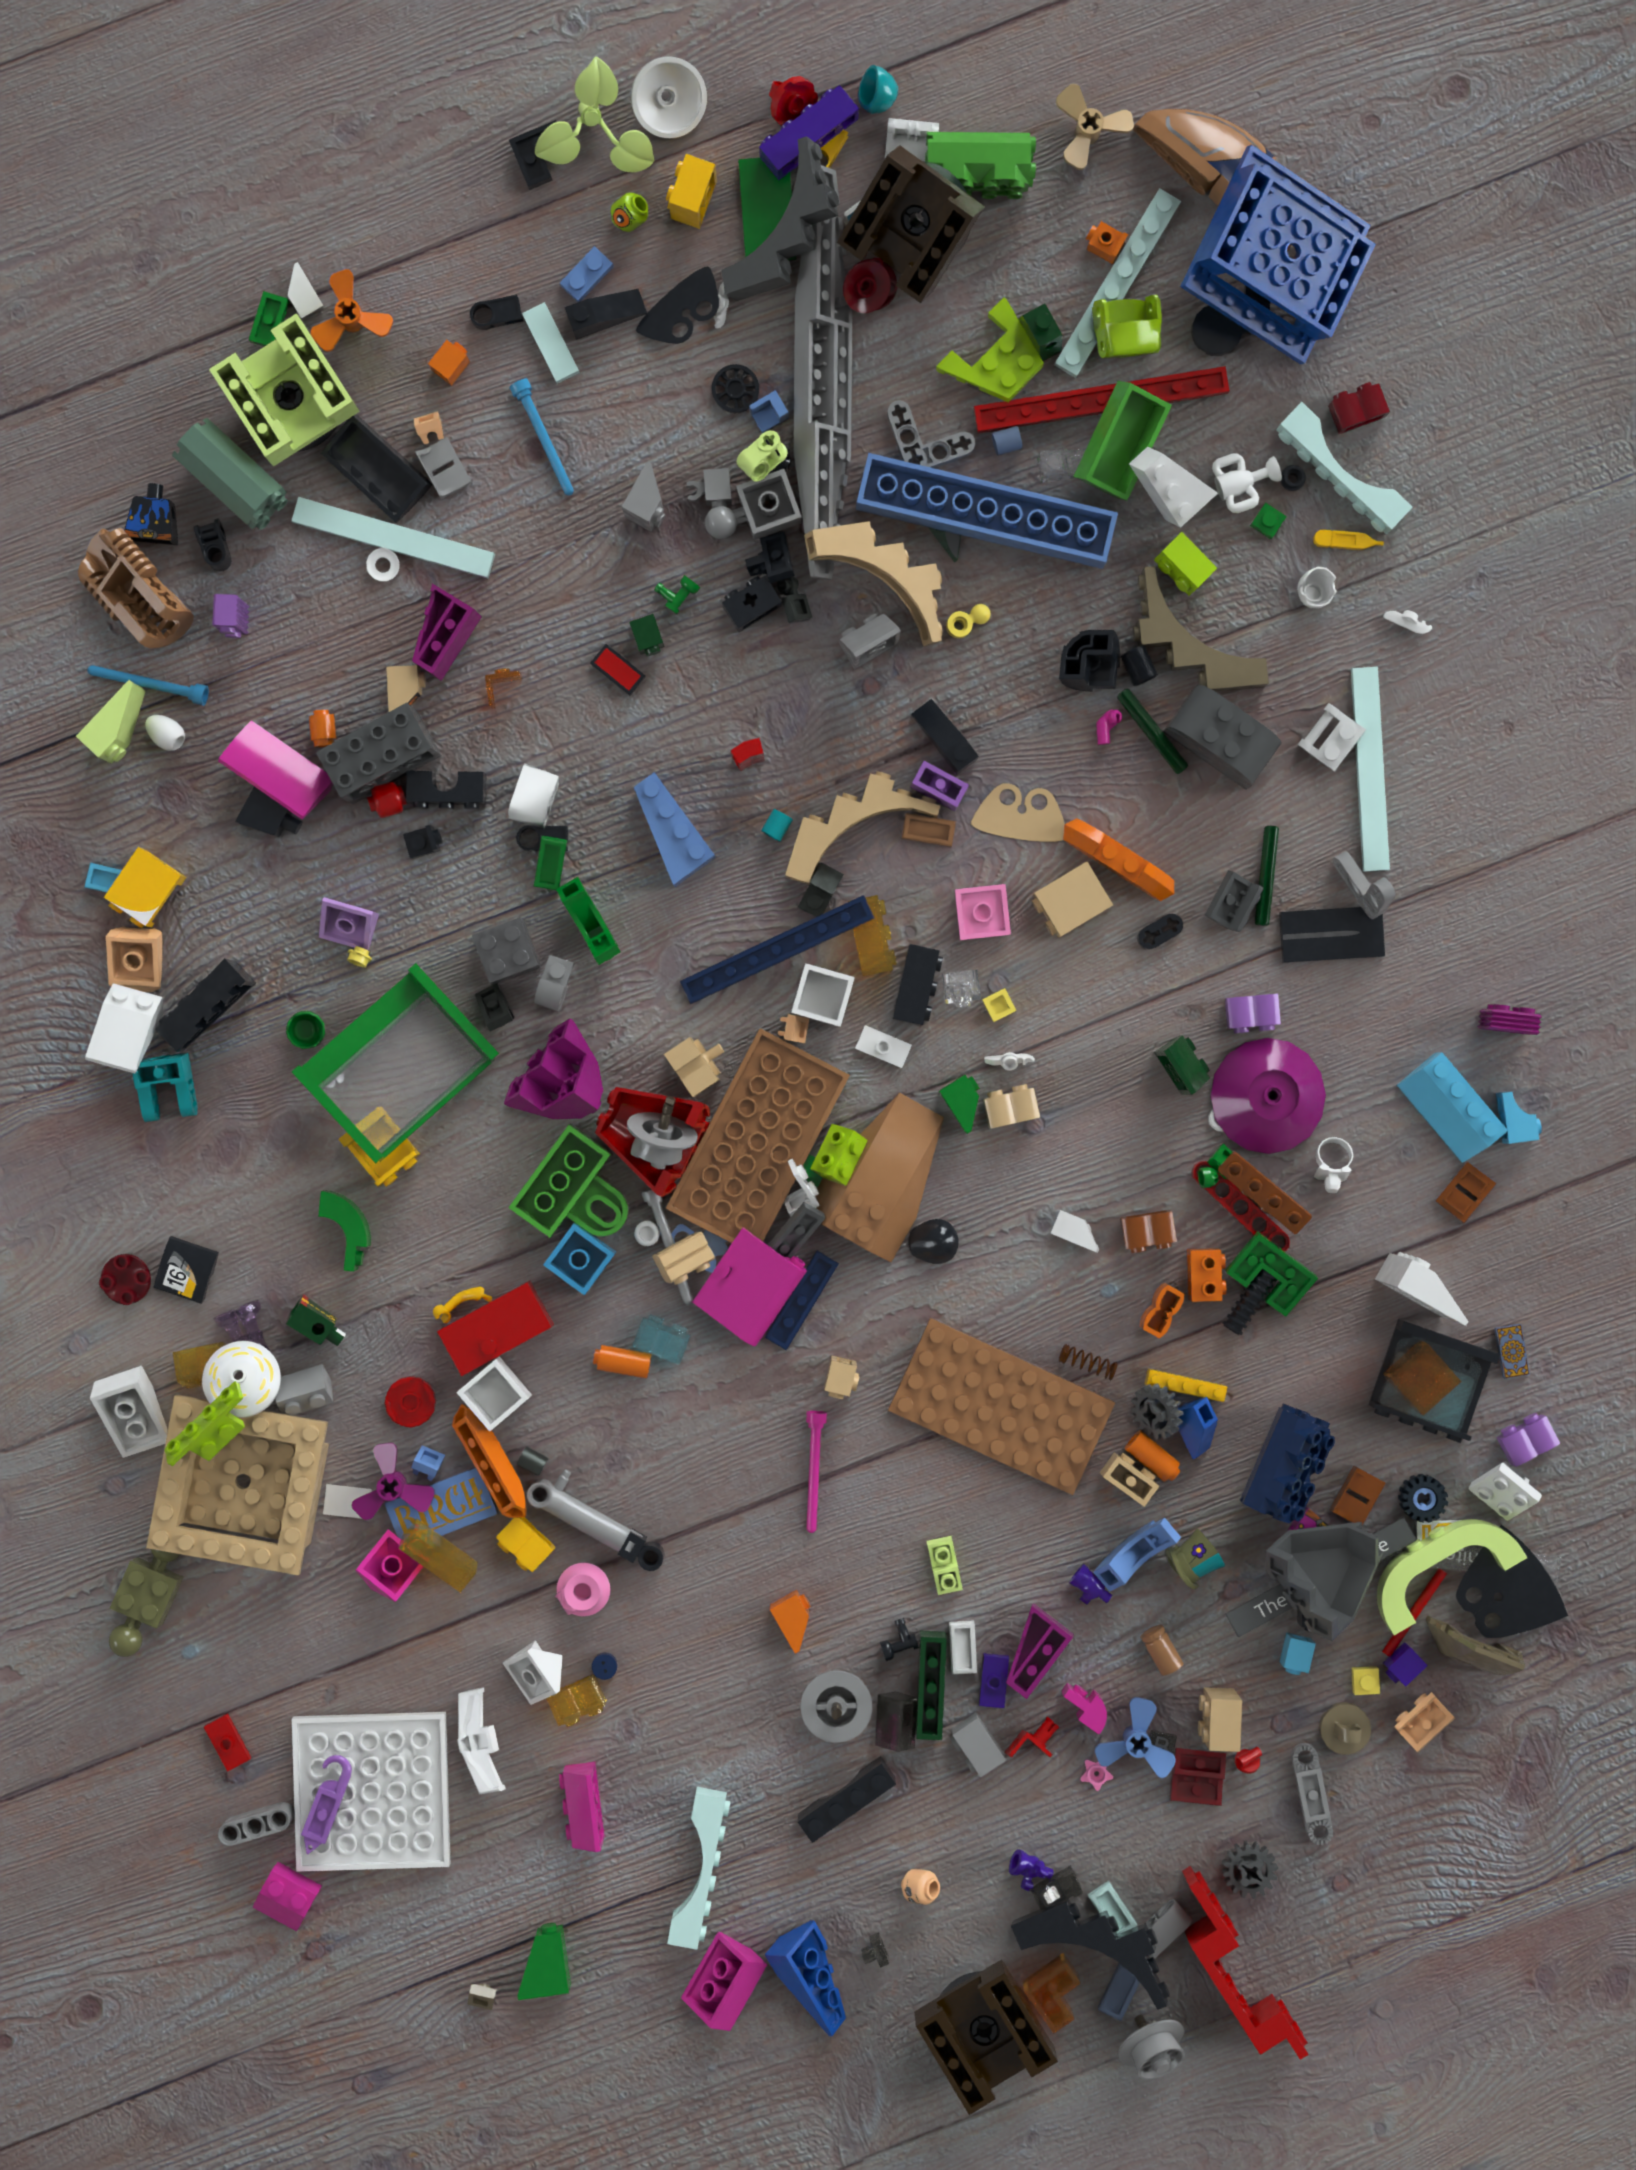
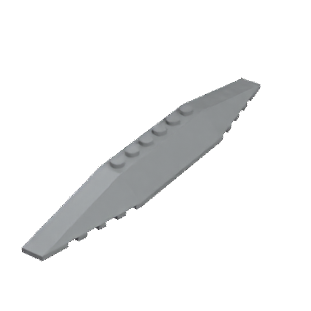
(822, 381)

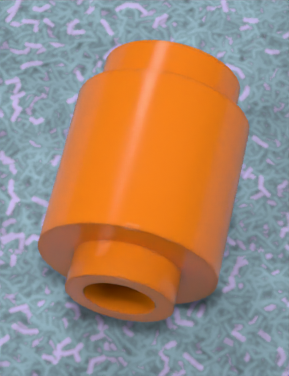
(322, 728)

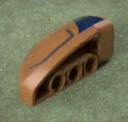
(1197, 146)

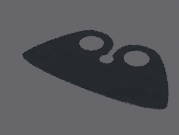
(668, 311)

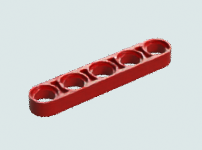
(1252, 1211)

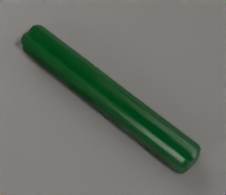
(1152, 731)
(1266, 876)

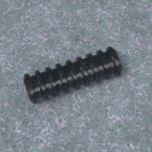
(1249, 1302)

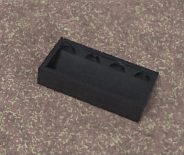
(376, 468)

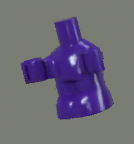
(1089, 1585)
(1028, 1866)

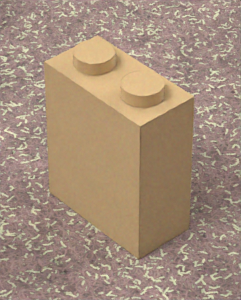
(1071, 900)

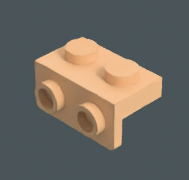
(1423, 1721)

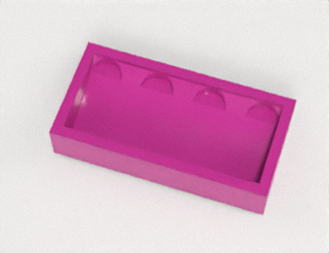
(276, 770)

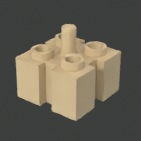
(695, 1064)

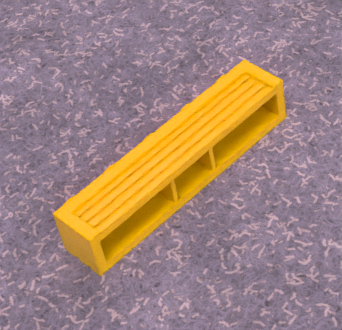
(1186, 1385)

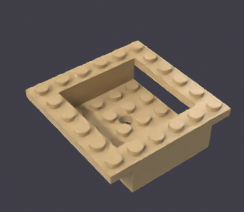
(286, 1472)

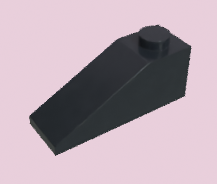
(604, 312)
(945, 736)

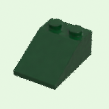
(1183, 1065)

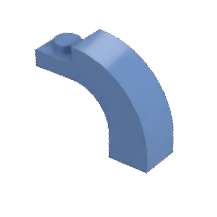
(1134, 1551)

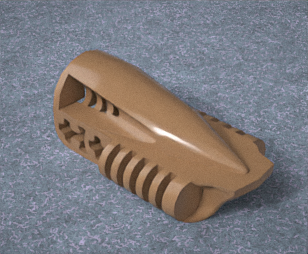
(127, 585)

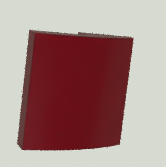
(1198, 1777)

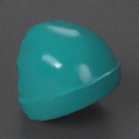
(877, 90)

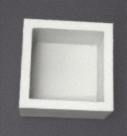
(822, 995)
(494, 1393)

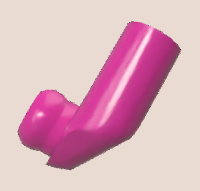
(1105, 724)

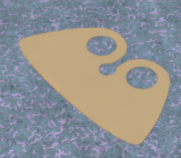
(1006, 821)

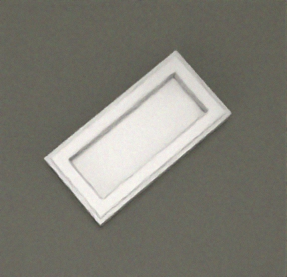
(962, 1647)

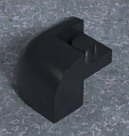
(1091, 661)

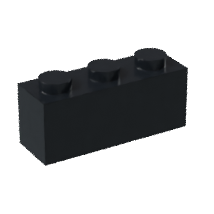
(917, 985)

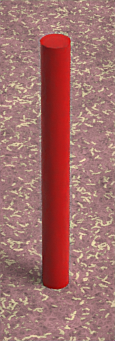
(1416, 1609)

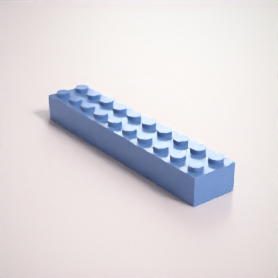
(986, 511)

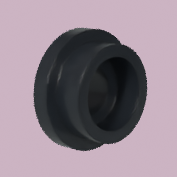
(1298, 472)

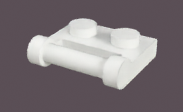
(1339, 741)

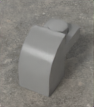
(553, 984)

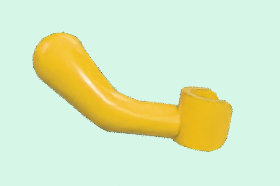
(470, 1294)

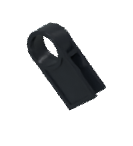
(504, 312)
(551, 831)

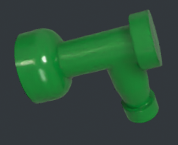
(675, 600)

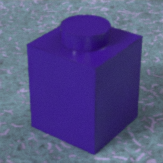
(1404, 1665)

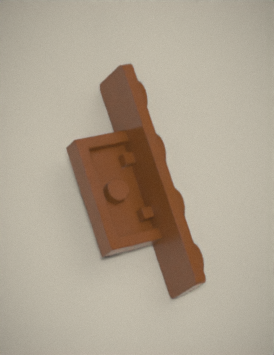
(1264, 1193)

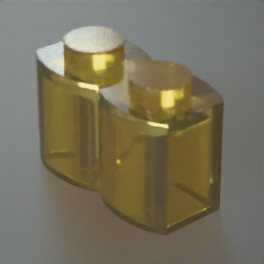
(577, 1700)

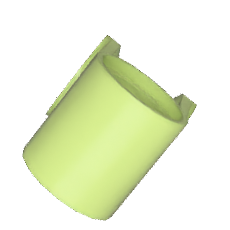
(762, 458)

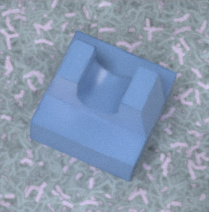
(427, 1462)

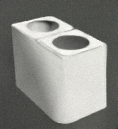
(533, 796)

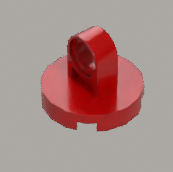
(791, 98)

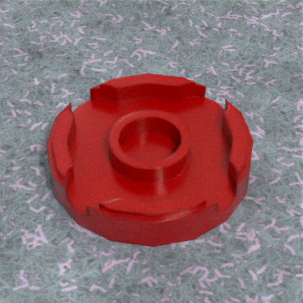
(410, 1401)

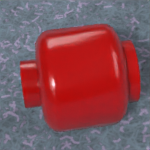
(387, 799)

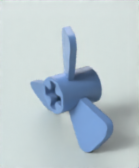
(1159, 1759)

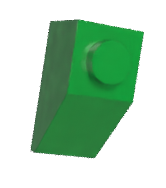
(962, 1100)

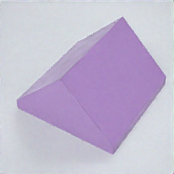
(347, 924)

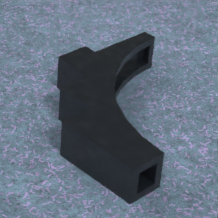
(1098, 1933)

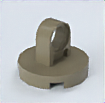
(1345, 1728)

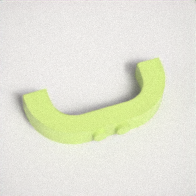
(1430, 1551)

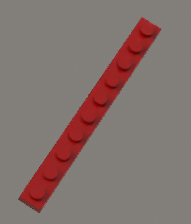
(1094, 399)

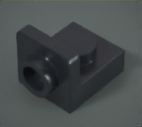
(423, 841)

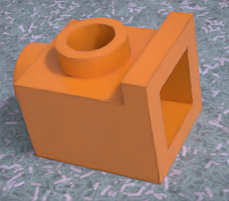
(1106, 250)

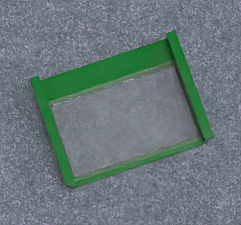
(396, 1064)

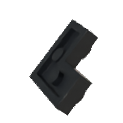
(532, 167)

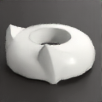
(390, 556)

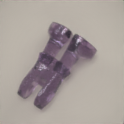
(247, 1315)

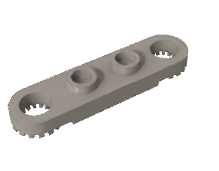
(1312, 1793)

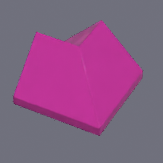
(388, 1568)

